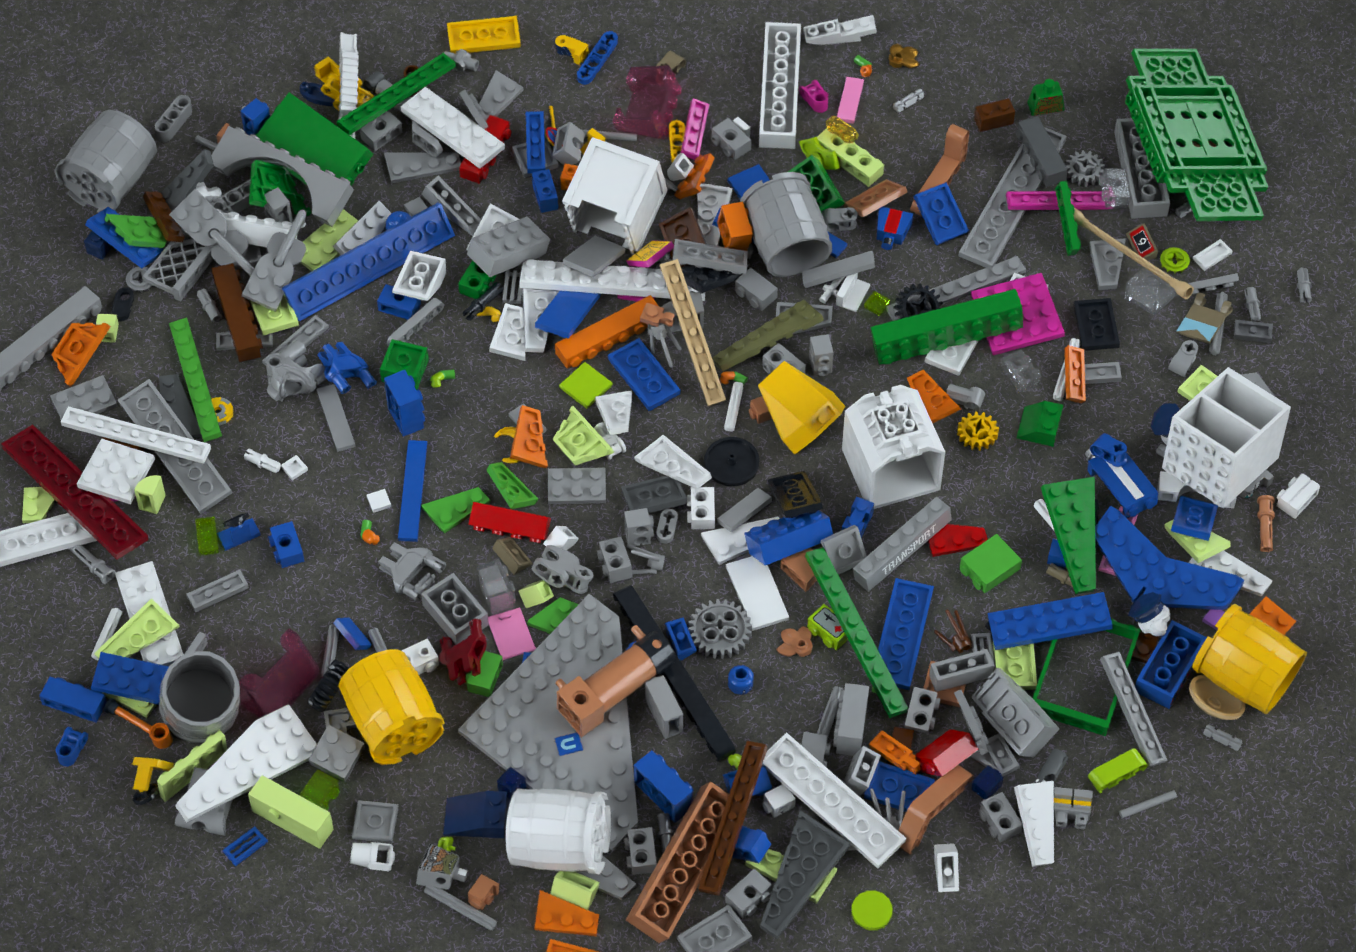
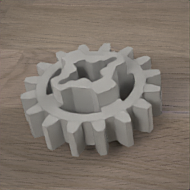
(1084, 168)

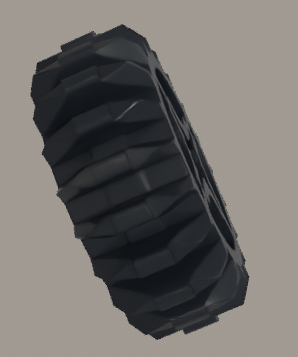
(925, 295)
(327, 686)

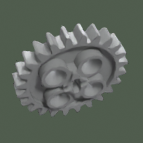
(718, 613)

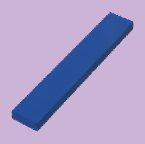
(412, 491)

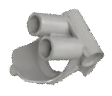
(287, 368)

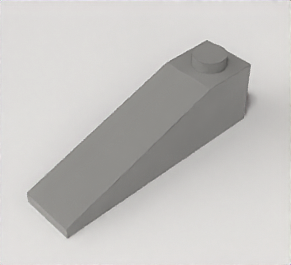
(452, 204)

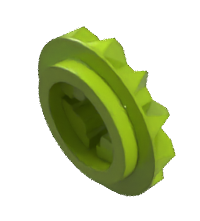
(1181, 256)

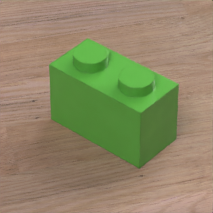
(490, 669)

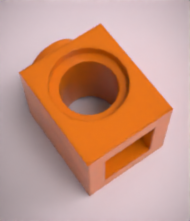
(567, 175)

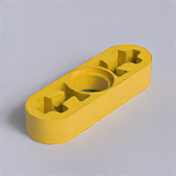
(675, 137)

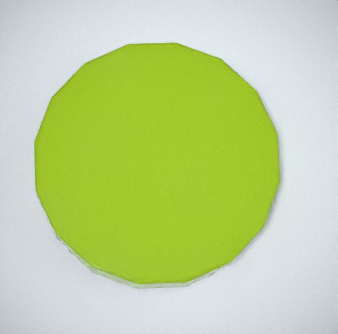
(872, 910)

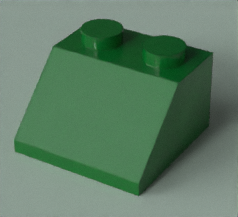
(1040, 423)

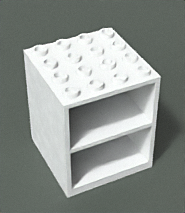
(1225, 437)

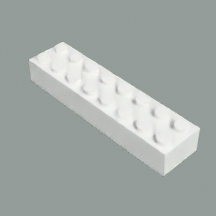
(780, 85)

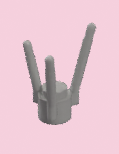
(660, 333)
(655, 560)
(892, 820)

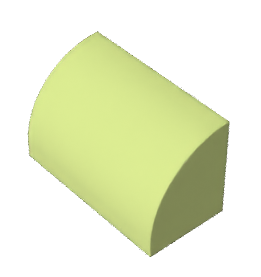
(150, 494)
(575, 888)

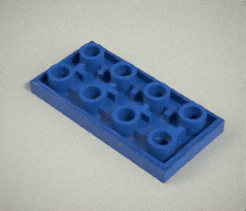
(566, 312)

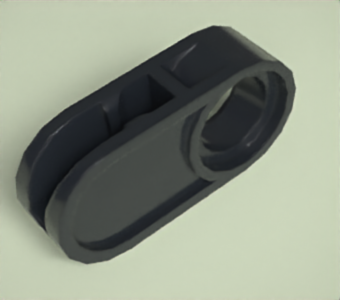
(122, 307)

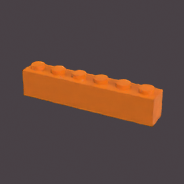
(603, 334)

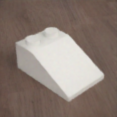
(420, 276)

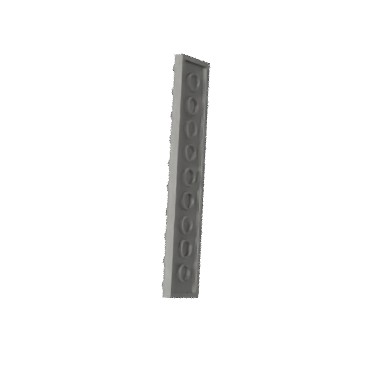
(996, 221)

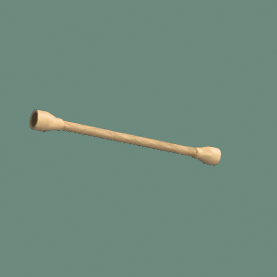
(1182, 288)

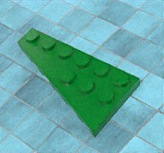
(1073, 519)

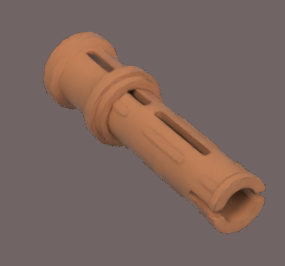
(1266, 516)

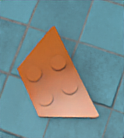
(77, 348)

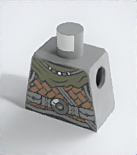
(439, 868)

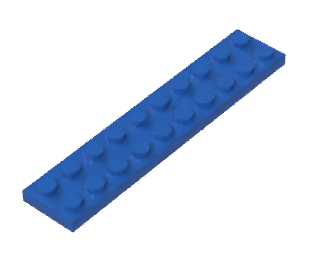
(368, 261)

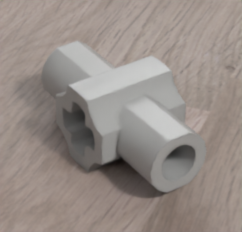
(463, 60)

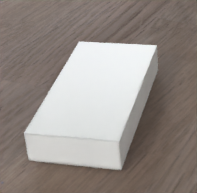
(1212, 255)

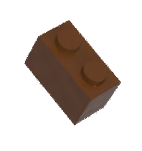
(994, 115)

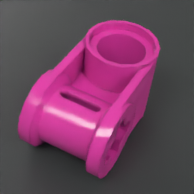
(815, 96)

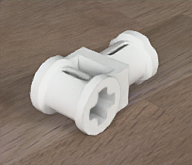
(613, 440)

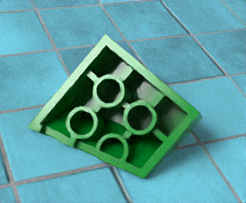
(821, 184)

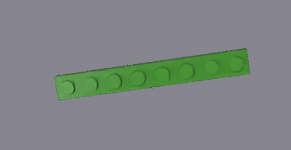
(195, 380)

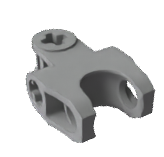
(563, 570)

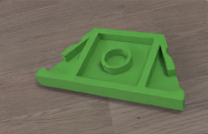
(137, 230)
(552, 615)

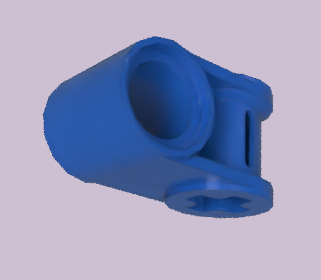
(1109, 450)
(72, 743)

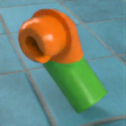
(866, 66)
(732, 375)
(368, 535)

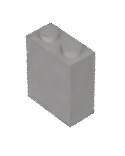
(663, 706)

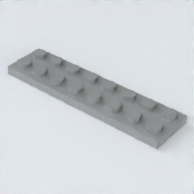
(197, 480)

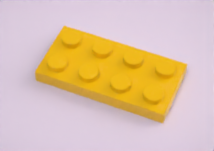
(484, 34)

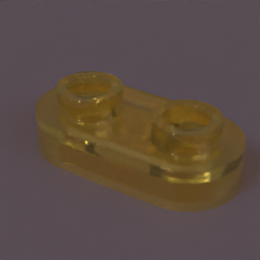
(841, 129)

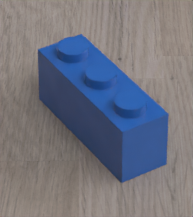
(73, 699)

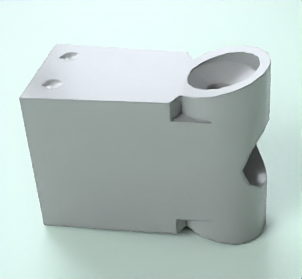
(213, 820)

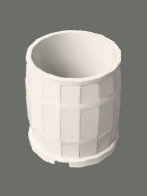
(558, 830)

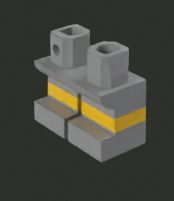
(1080, 806)

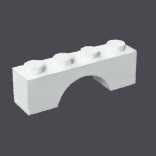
(1172, 488)

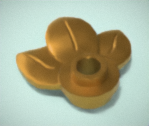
(903, 56)

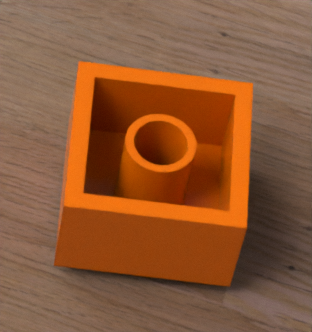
(735, 226)

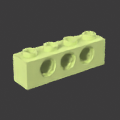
(853, 158)

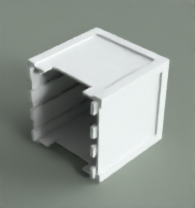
(615, 193)

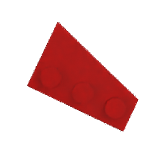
(956, 539)

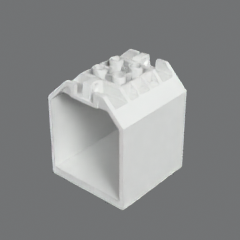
(892, 447)

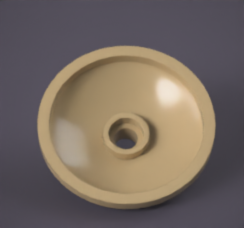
(1214, 699)

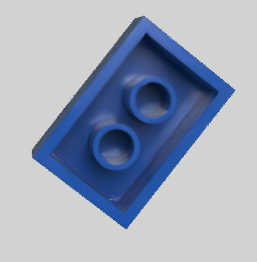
(404, 402)
(663, 785)

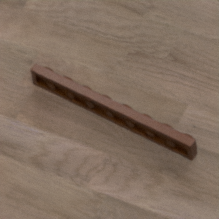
(732, 818)

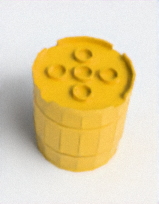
(1249, 659)
(390, 706)

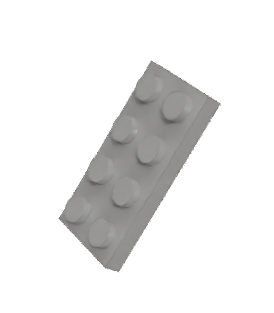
(710, 256)

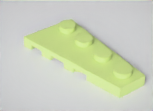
(139, 631)

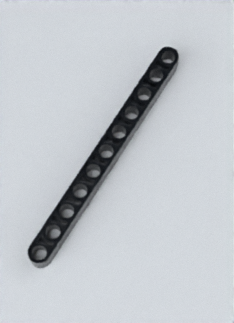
(679, 679)

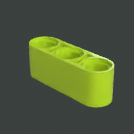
(1117, 769)

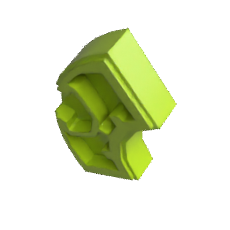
(813, 147)

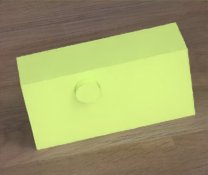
(290, 811)

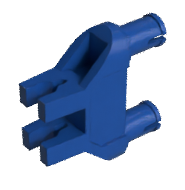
(344, 365)

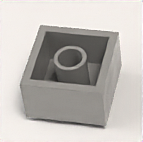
(336, 753)

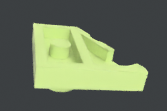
(36, 504)

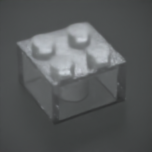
(1149, 291)
(495, 587)

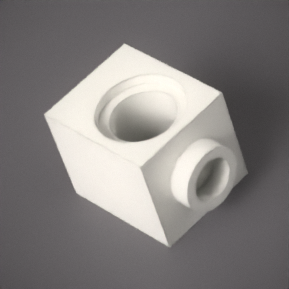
(778, 800)

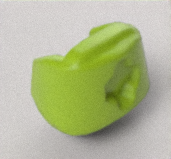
(446, 843)

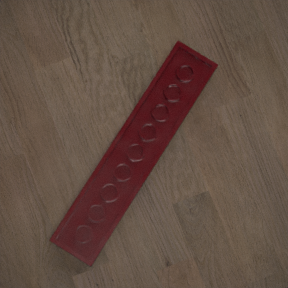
(60, 478)

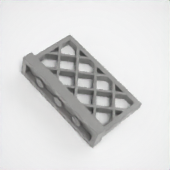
(186, 279)

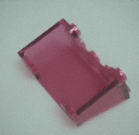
(651, 103)

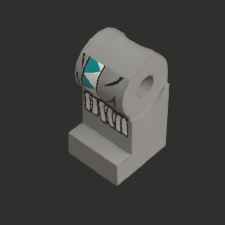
(1265, 479)

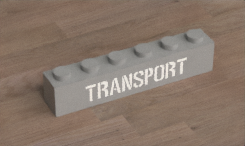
(902, 544)

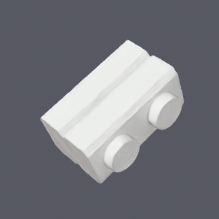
(1298, 495)

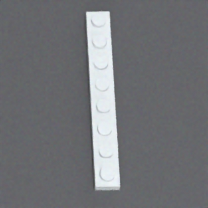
(136, 435)

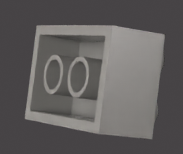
(453, 607)
(850, 719)

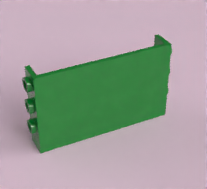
(314, 139)

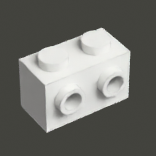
(422, 656)

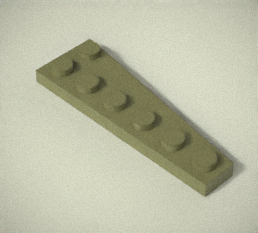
(795, 318)

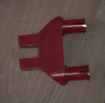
(464, 655)

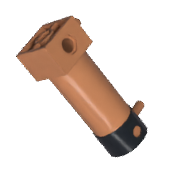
(587, 700)

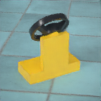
(143, 777)

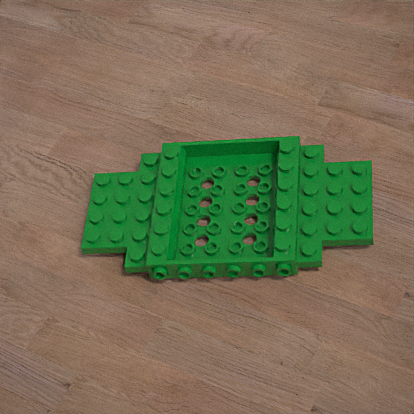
(1215, 179)

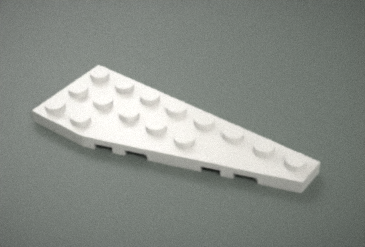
(266, 749)

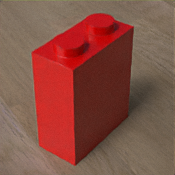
(946, 752)

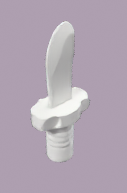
(830, 290)

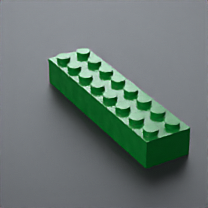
(947, 327)

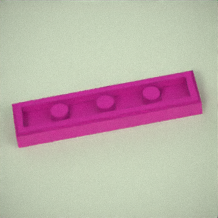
(694, 128)

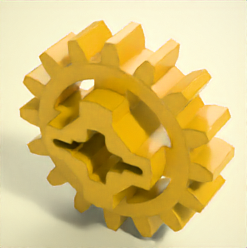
(986, 435)

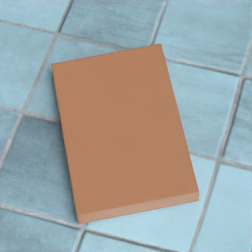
(876, 197)

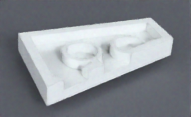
(509, 334)

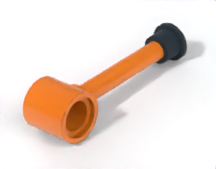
(154, 731)

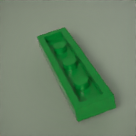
(1066, 212)

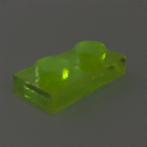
(207, 536)

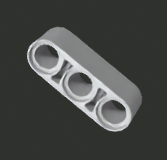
(173, 118)

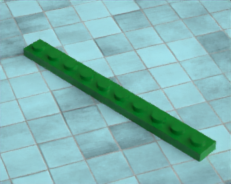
(856, 632)

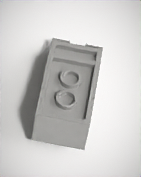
(1014, 714)

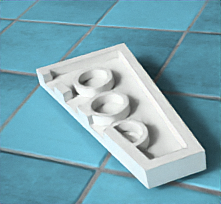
(709, 202)
(673, 462)
(727, 544)
(1037, 817)

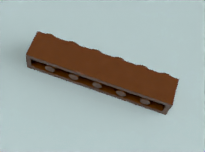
(236, 312)

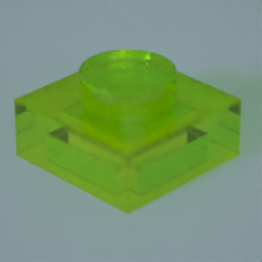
(876, 303)

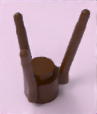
(960, 640)

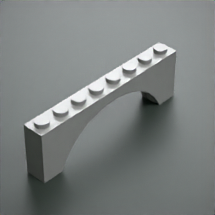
(241, 150)

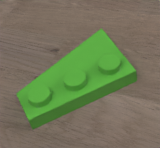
(510, 487)

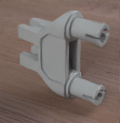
(408, 566)

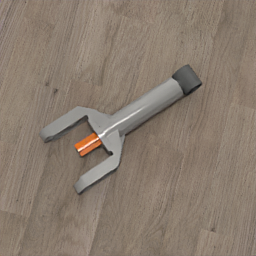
(377, 83)

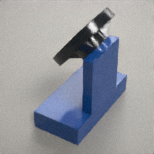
(239, 531)

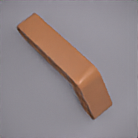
(954, 153)
(930, 804)

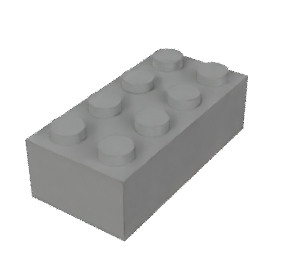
(508, 246)

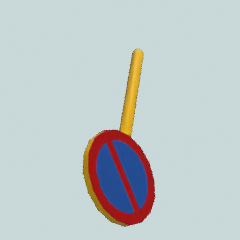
(550, 132)

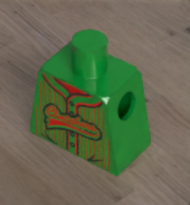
(1046, 98)

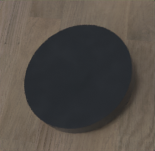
(732, 461)

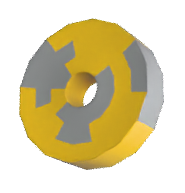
(226, 409)

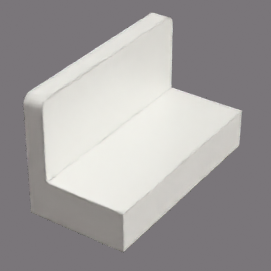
(852, 293)

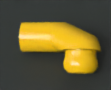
(490, 311)

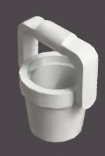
(366, 854)

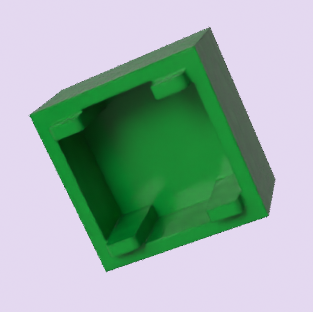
(405, 357)

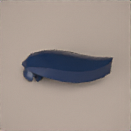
(313, 93)

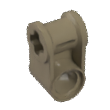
(674, 61)

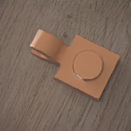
(654, 315)

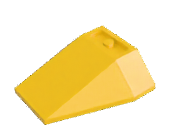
(798, 405)

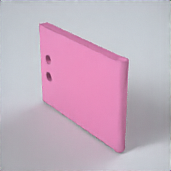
(511, 633)

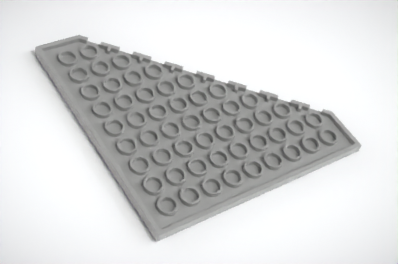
(522, 718)

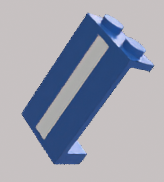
(1126, 484)

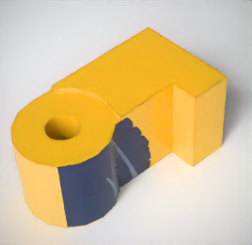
(572, 48)

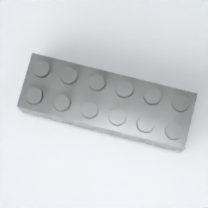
(1147, 195)

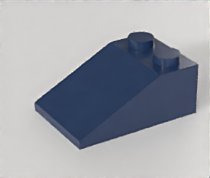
(476, 815)

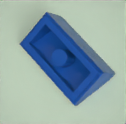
(680, 638)

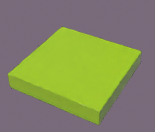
(585, 385)

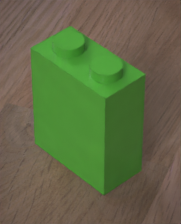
(990, 563)

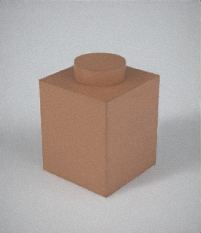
(759, 410)

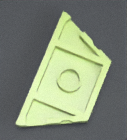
(580, 440)

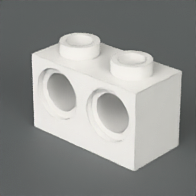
(701, 508)

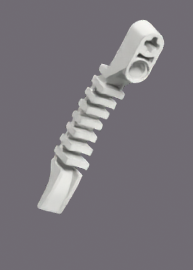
(348, 75)

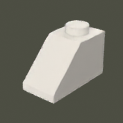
(946, 867)

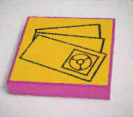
(650, 253)

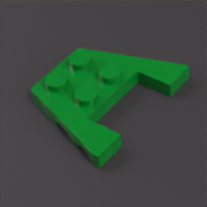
(268, 177)

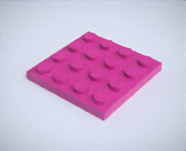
(1039, 314)

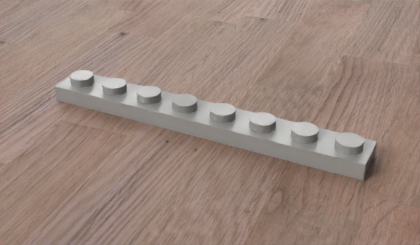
(964, 285)

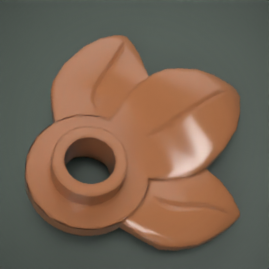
(793, 641)

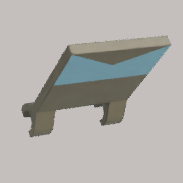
(1202, 322)

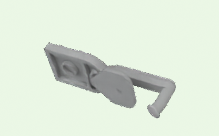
(200, 219)
(276, 267)

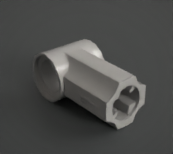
(970, 398)

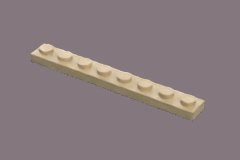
(692, 332)

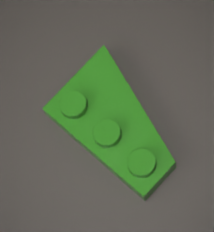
(454, 509)

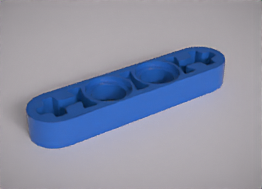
(595, 57)

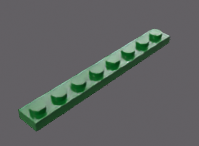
(396, 93)

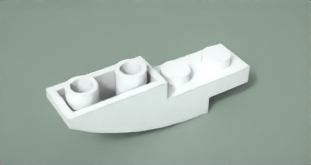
(835, 32)

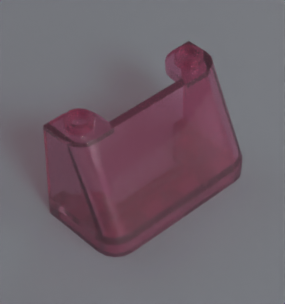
(283, 682)

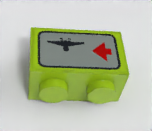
(826, 626)

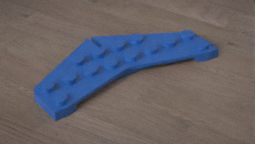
(1145, 568)

